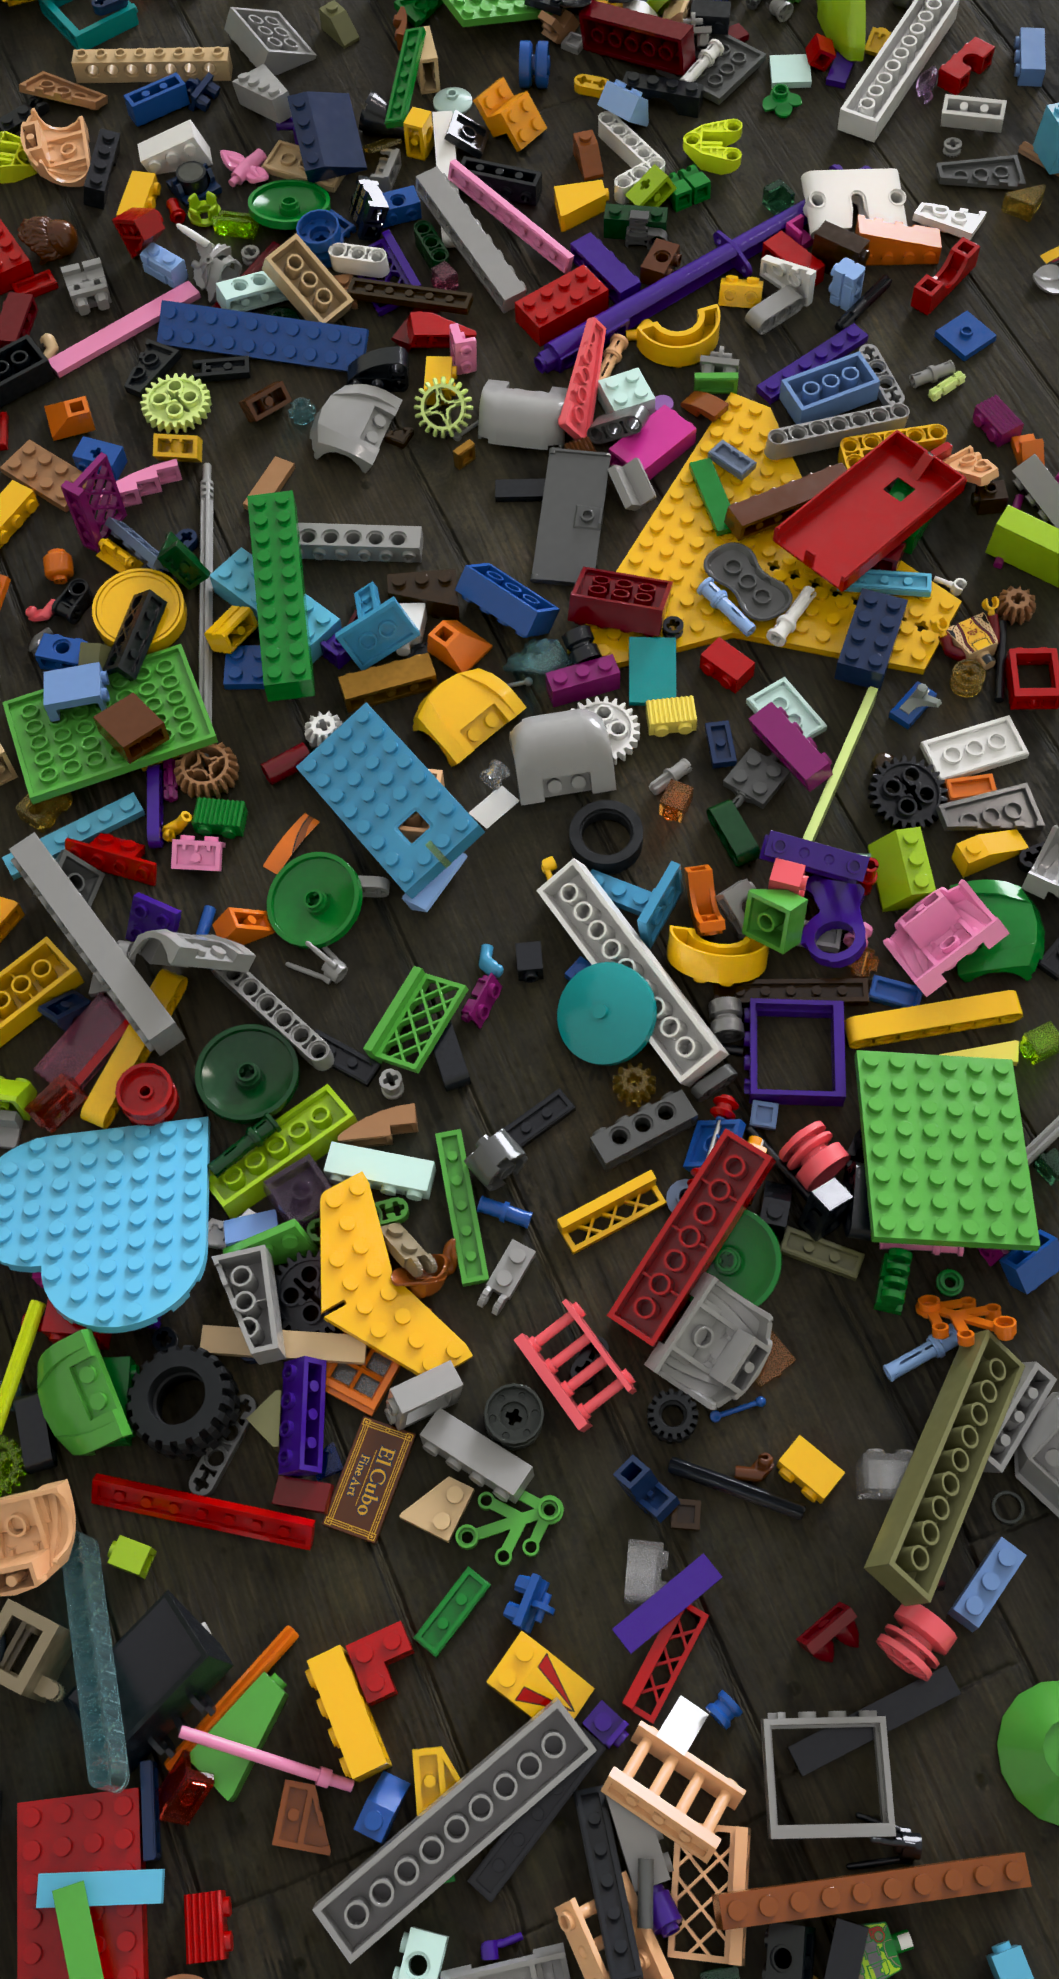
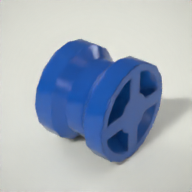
(724, 1710)

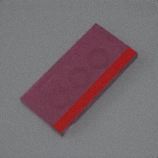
(85, 1043)

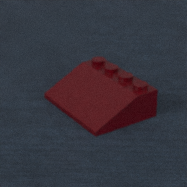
(619, 601)

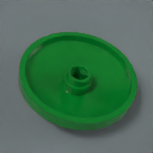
(285, 202)
(314, 900)
(749, 1260)

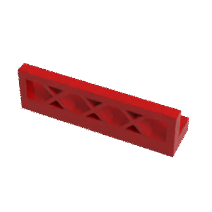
(651, 1663)

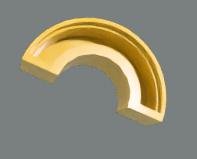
(681, 347)
(715, 961)

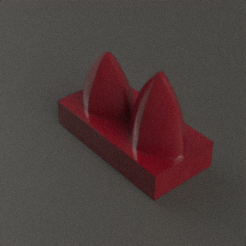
(835, 1623)

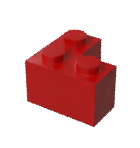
(371, 1660)

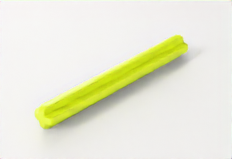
(19, 1358)

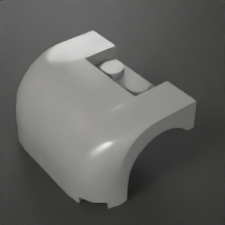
(521, 416)
(561, 755)

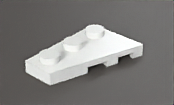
(954, 222)
(786, 273)

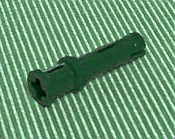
(254, 1137)

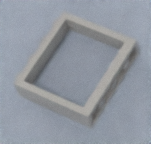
(835, 1719)

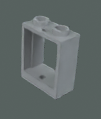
(423, 1395)

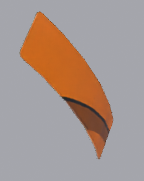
(290, 843)

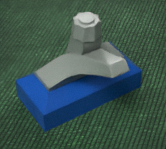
(914, 704)

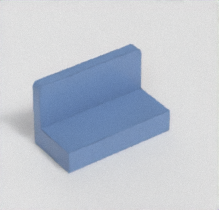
(248, 1226)

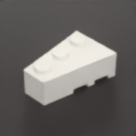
(174, 147)

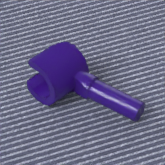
(489, 1948)

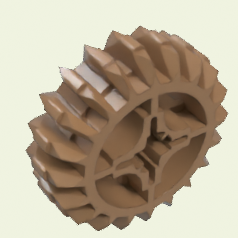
(194, 778)

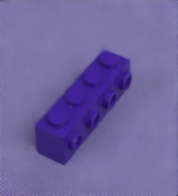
(302, 1417)

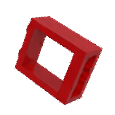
(1024, 697)

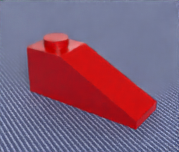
(431, 330)

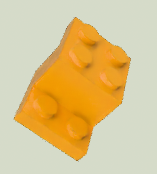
(510, 114)

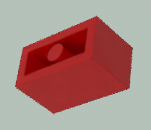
(727, 665)

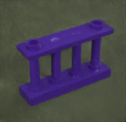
(818, 858)

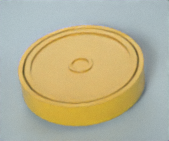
(116, 595)

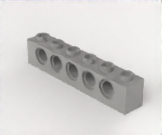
(361, 542)

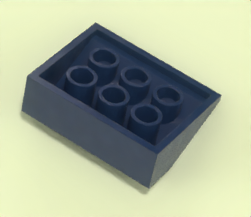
(326, 134)

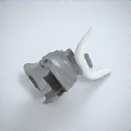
(213, 265)

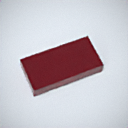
(302, 1494)

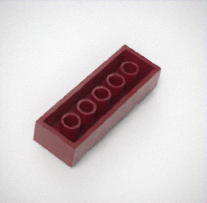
(637, 37)

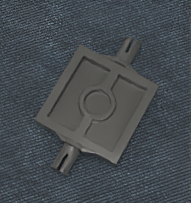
(756, 778)

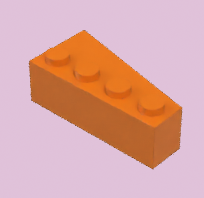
(899, 243)

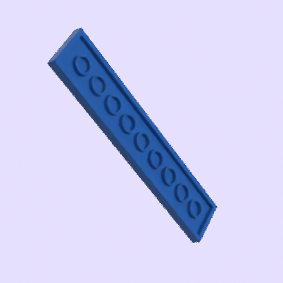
(260, 336)

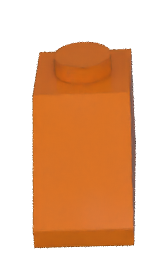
(243, 925)

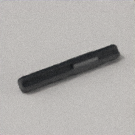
(864, 303)

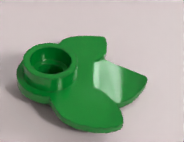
(781, 101)

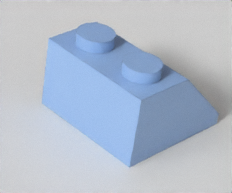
(625, 103)

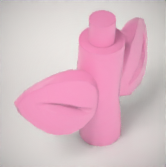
(245, 168)

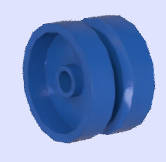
(534, 64)

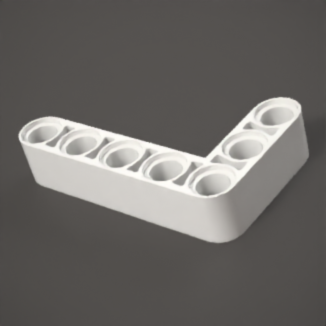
(630, 149)

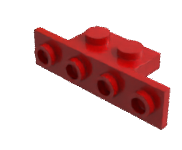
(115, 857)

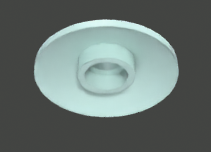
(453, 99)

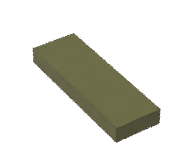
(822, 1253)

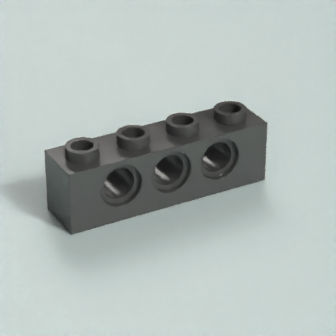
(612, 1154)

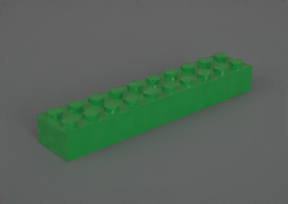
(280, 596)

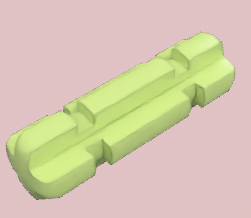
(946, 386)

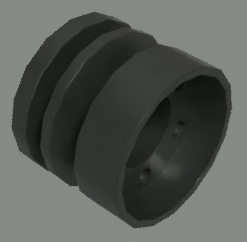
(507, 1401)

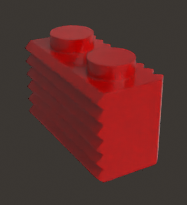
(207, 1926)

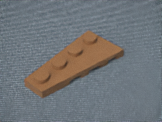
(62, 90)

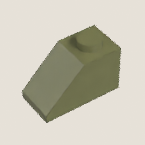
(338, 24)

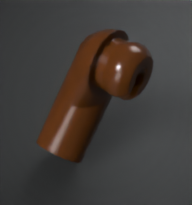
(757, 1471)

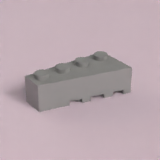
(263, 94)
(253, 1295)

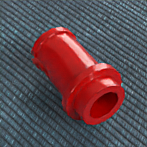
(177, 214)

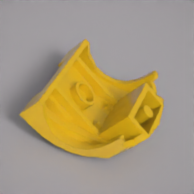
(466, 712)

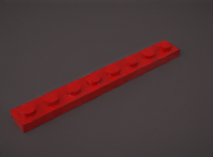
(203, 1511)

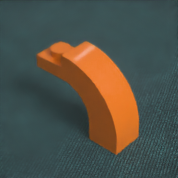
(702, 902)

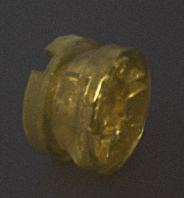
(961, 684)

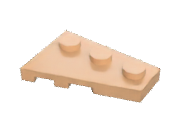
(972, 466)

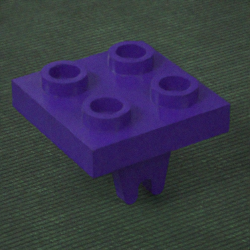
(150, 915)

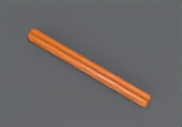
(261, 1664)

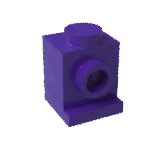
(334, 652)

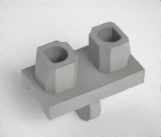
(701, 32)
(719, 362)

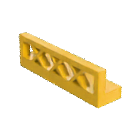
(607, 1203)

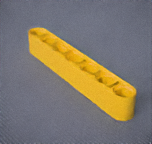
(933, 1019)
(102, 1102)

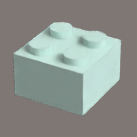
(625, 391)

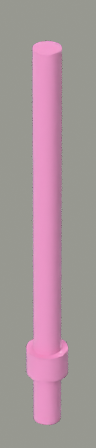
(323, 1776)

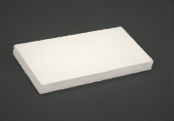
(975, 749)

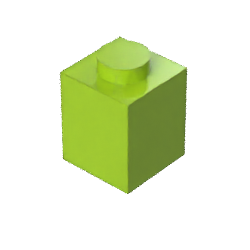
(131, 1556)

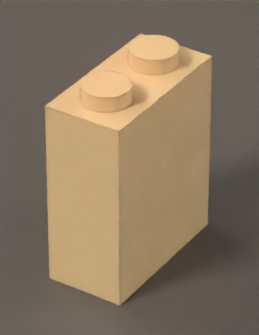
(428, 67)

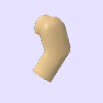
(50, 345)

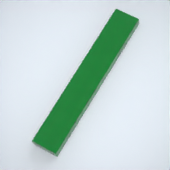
(405, 77)

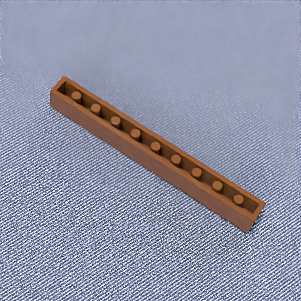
(870, 1890)

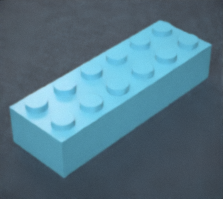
(236, 585)

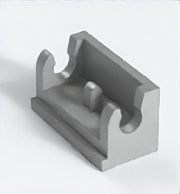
(387, 169)

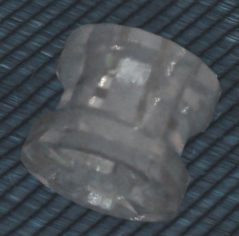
(495, 774)

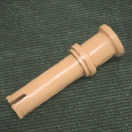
(615, 350)

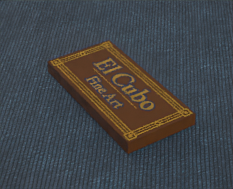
(369, 1480)

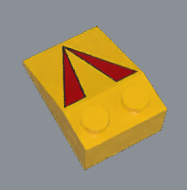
(534, 1677)

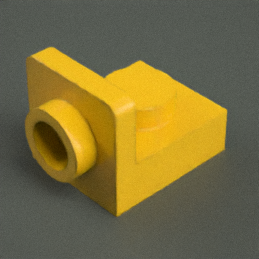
(876, 40)

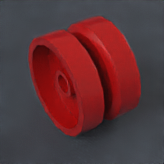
(147, 1094)

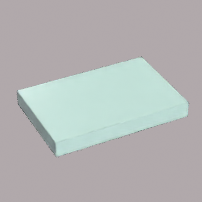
(786, 696)

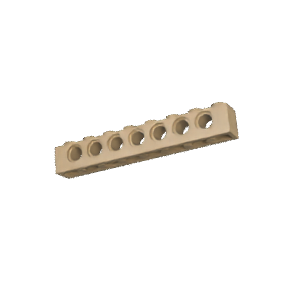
(150, 64)

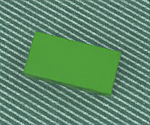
(716, 382)

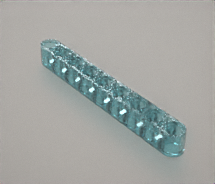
(95, 1667)

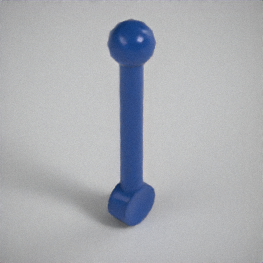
(715, 1416)

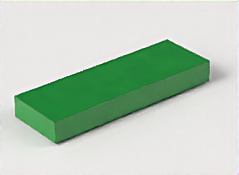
(452, 1612)

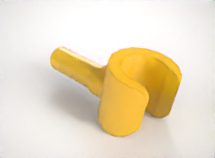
(548, 865)

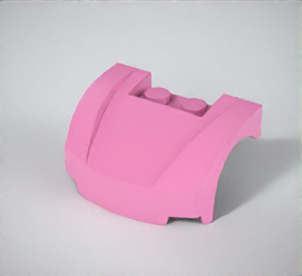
(941, 933)

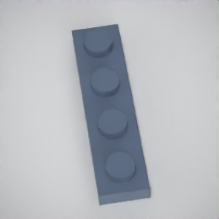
(135, 542)

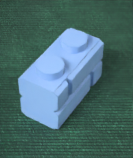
(164, 265)
(846, 283)

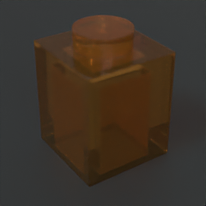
(676, 801)

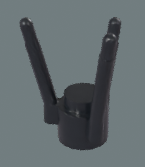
(905, 1844)

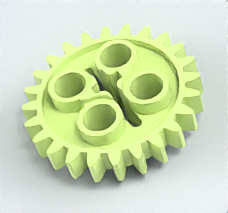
(176, 403)

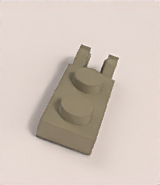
(407, 1250)

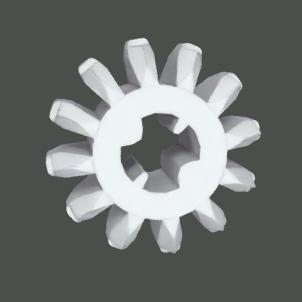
(321, 728)

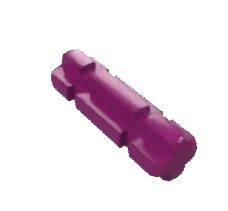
(169, 781)

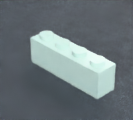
(383, 1170)

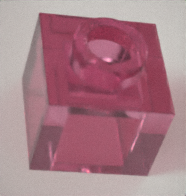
(444, 277)

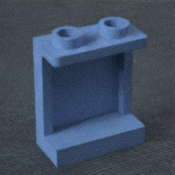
(75, 688)

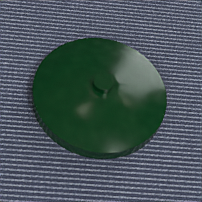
(247, 1073)

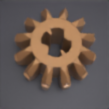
(1016, 605)

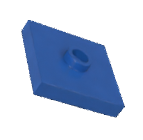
(965, 335)

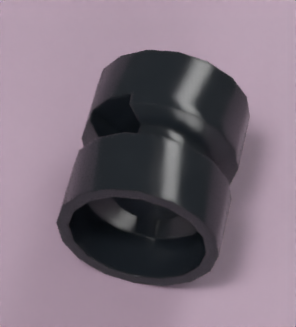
(580, 644)

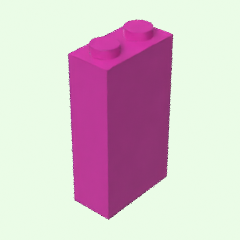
(658, 442)

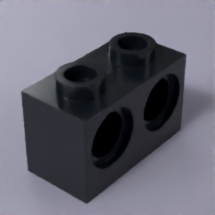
(825, 1209)

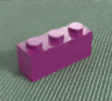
(582, 680)

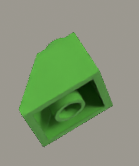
(775, 918)

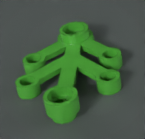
(515, 1522)

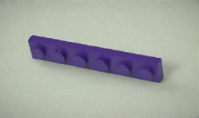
(830, 350)

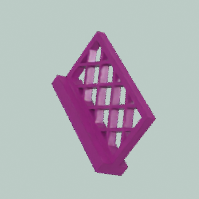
(83, 512)

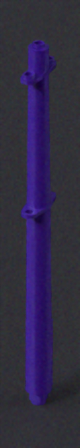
(563, 350)

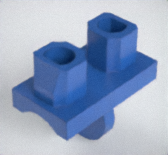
(533, 1604)

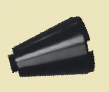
(373, 118)

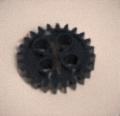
(890, 804)
(296, 1314)

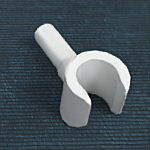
(955, 587)

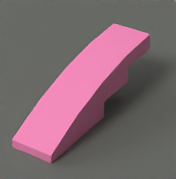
(146, 482)

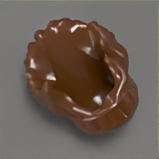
(48, 237)

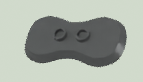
(757, 592)

